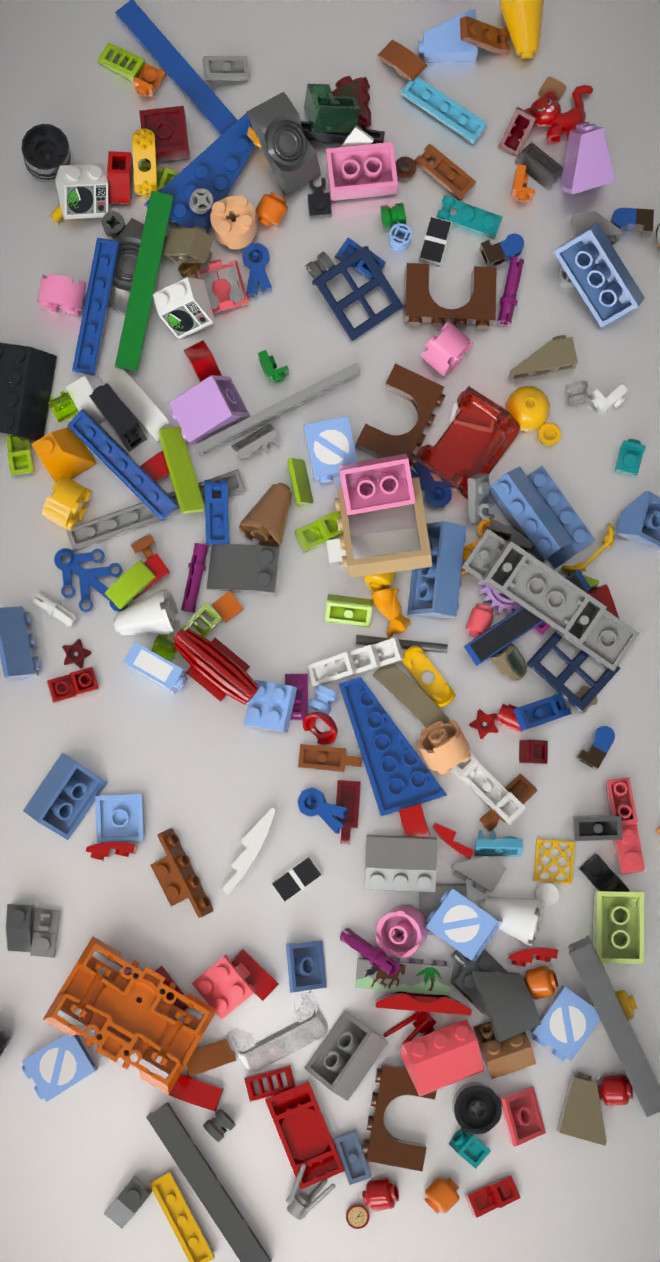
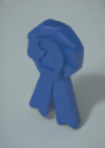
(256, 258)
(436, 493)
(313, 803)

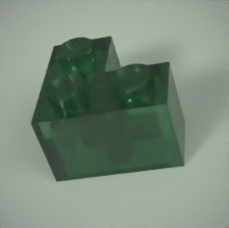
(330, 112)

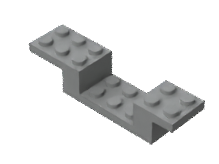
(550, 598)

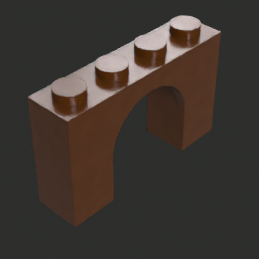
(421, 308)
(424, 396)
(382, 1146)

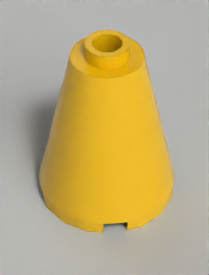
(523, 24)

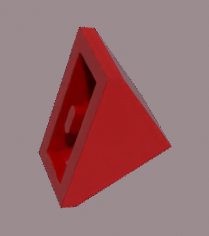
(202, 361)

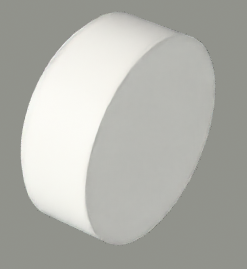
(547, 893)

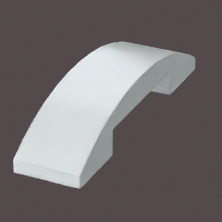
(135, 400)
(490, 790)

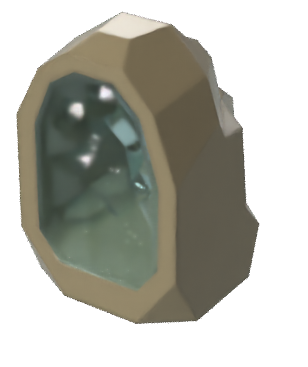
(510, 662)

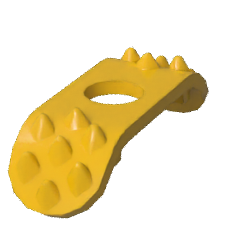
(144, 147)
(607, 542)
(416, 664)

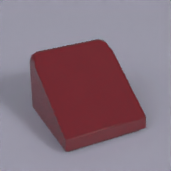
(533, 751)

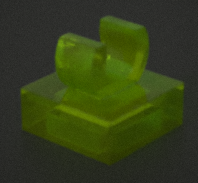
(63, 406)
(164, 647)

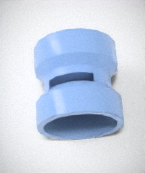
(398, 241)
(323, 699)

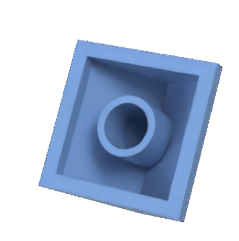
(306, 966)

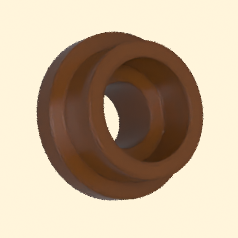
(405, 174)

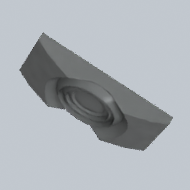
(284, 142)
(126, 262)

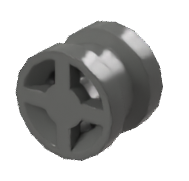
(114, 229)

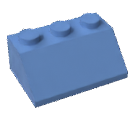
(17, 644)
(64, 796)

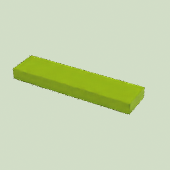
(181, 470)

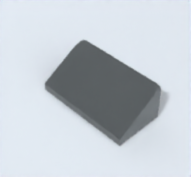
(539, 165)

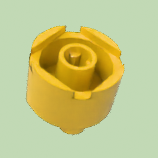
(66, 503)

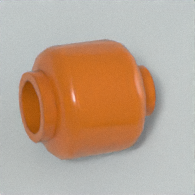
(271, 209)
(541, 982)
(442, 1195)

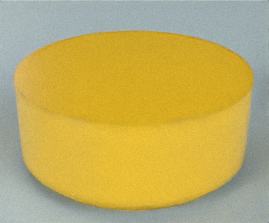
(549, 434)

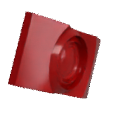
(423, 1003)
(304, 1134)

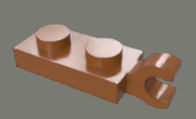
(326, 758)
(521, 789)

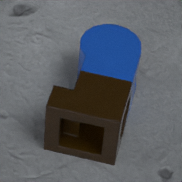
(634, 219)
(501, 251)
(602, 740)

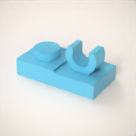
(498, 847)

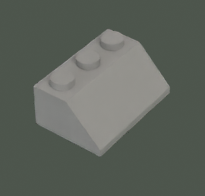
(400, 863)
(346, 1055)

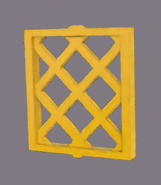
(555, 842)

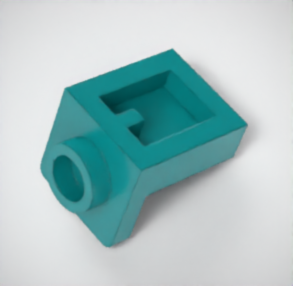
(630, 457)
(469, 1147)

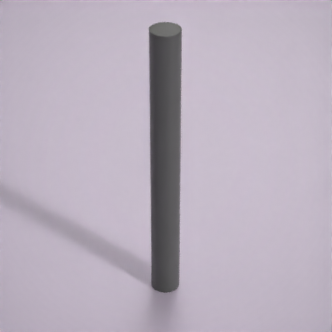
(405, 644)

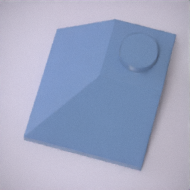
(641, 520)

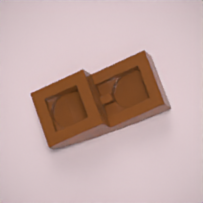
(403, 60)
(210, 1057)

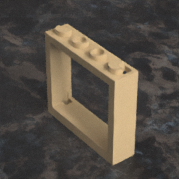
(390, 562)

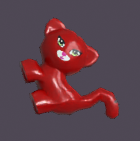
(549, 113)

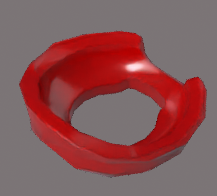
(326, 737)

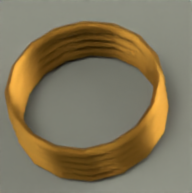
(183, 270)

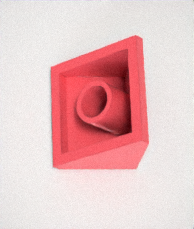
(522, 1115)

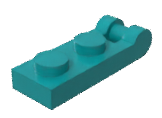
(470, 217)

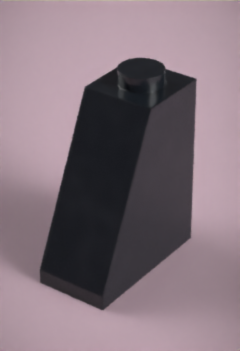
(118, 416)

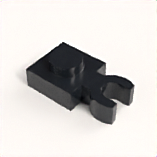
(319, 202)

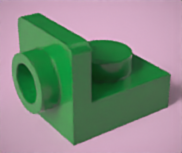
(268, 365)

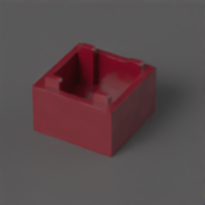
(169, 131)

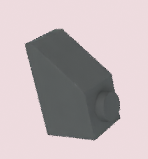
(597, 828)
(19, 927)
(128, 1202)

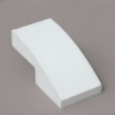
(80, 392)

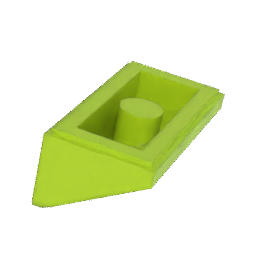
(300, 482)
(348, 610)

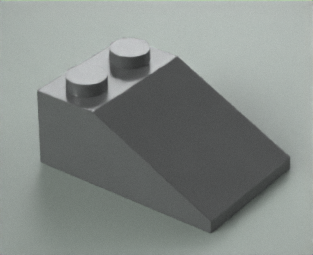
(243, 568)

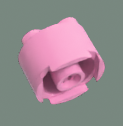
(61, 293)
(447, 349)
(398, 943)

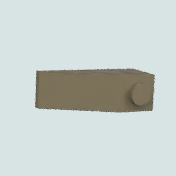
(552, 357)

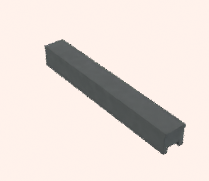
(616, 1024)
(207, 1185)

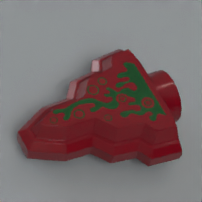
(356, 88)

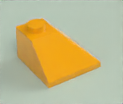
(63, 454)

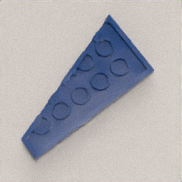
(212, 170)
(391, 763)

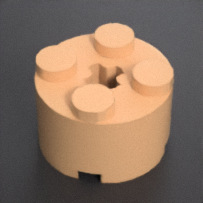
(234, 222)
(443, 746)

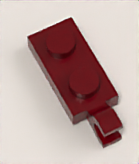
(348, 796)

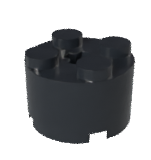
(486, 1118)

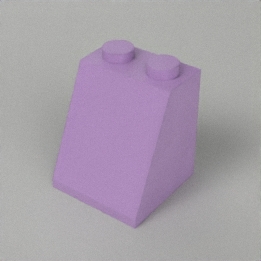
(586, 160)
(208, 408)

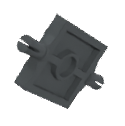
(464, 978)

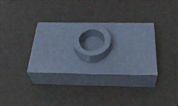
(352, 1157)

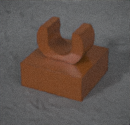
(143, 545)

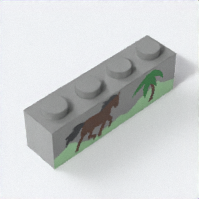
(411, 977)

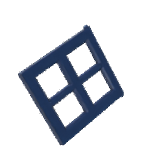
(358, 293)
(573, 666)

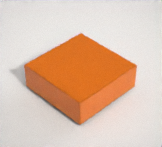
(227, 606)

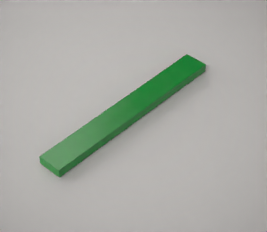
(144, 281)

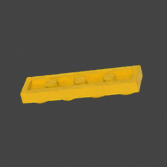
(181, 1218)

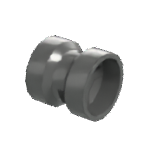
(320, 266)
(219, 1125)

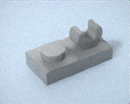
(226, 68)
(249, 445)
(478, 498)
(45, 933)

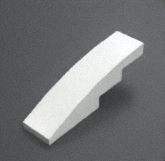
(376, 544)
(355, 662)
(253, 842)

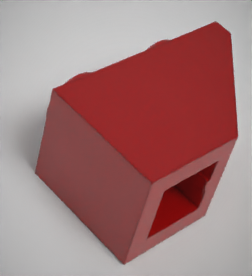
(119, 177)

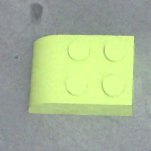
(619, 926)

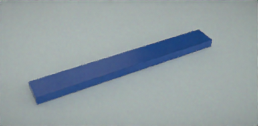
(176, 67)

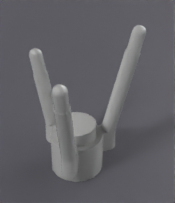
(301, 1205)

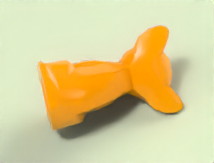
(389, 606)

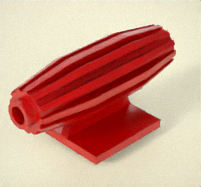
(215, 667)

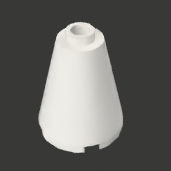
(149, 616)
(518, 916)

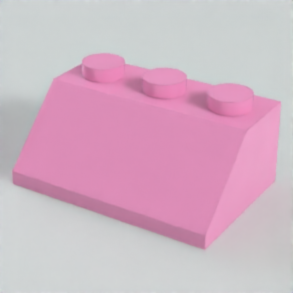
(361, 171)
(377, 484)

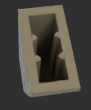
(582, 1111)

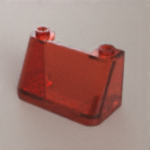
(471, 442)

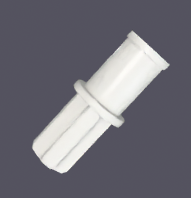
(55, 609)

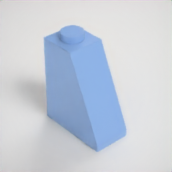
(445, 43)

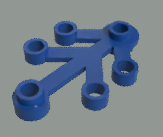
(86, 576)

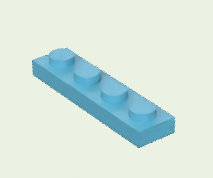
(444, 109)

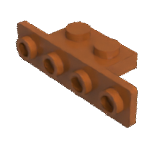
(178, 876)

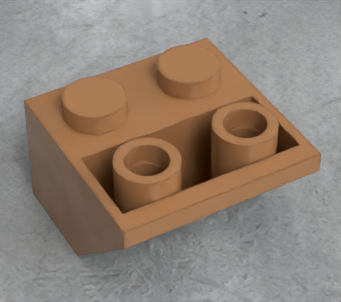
(506, 1055)

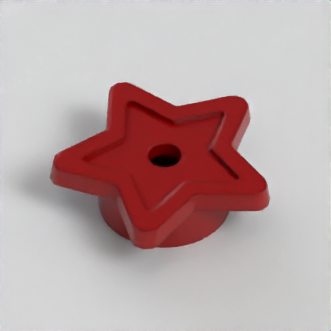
(478, 723)

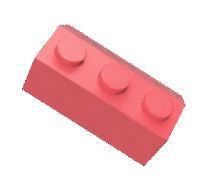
(442, 1057)

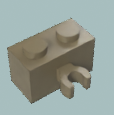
(188, 245)

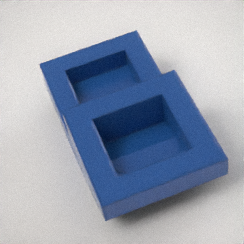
(350, 247)

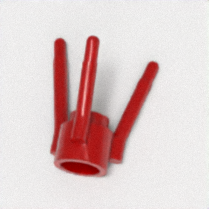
(423, 1023)

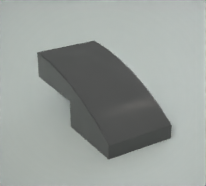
(510, 533)

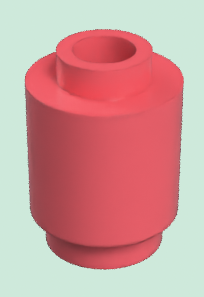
(479, 620)

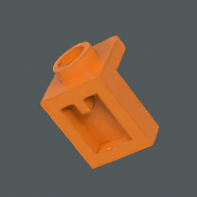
(149, 81)
(519, 185)

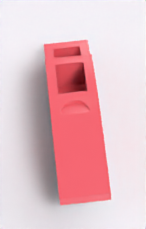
(622, 804)

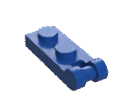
(216, 512)
(541, 712)

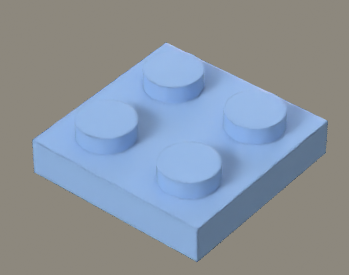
(271, 706)
(119, 818)

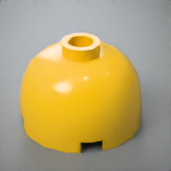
(529, 407)

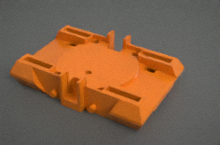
(124, 1024)

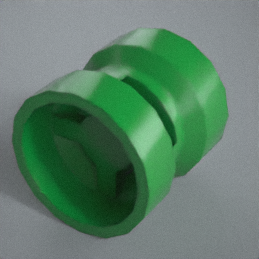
(393, 215)

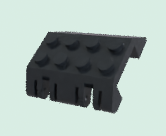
(25, 390)

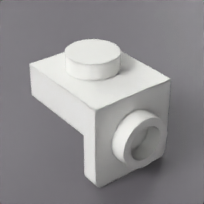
(615, 399)

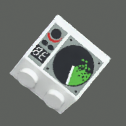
(82, 191)
(184, 307)

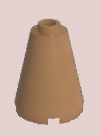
(268, 516)

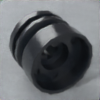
(45, 140)

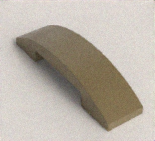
(410, 695)

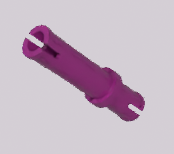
(509, 300)
(195, 574)
(376, 956)

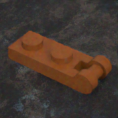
(484, 35)
(445, 172)

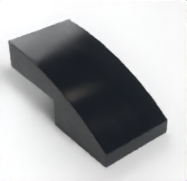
(602, 876)

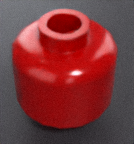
(615, 1090)
(381, 1194)

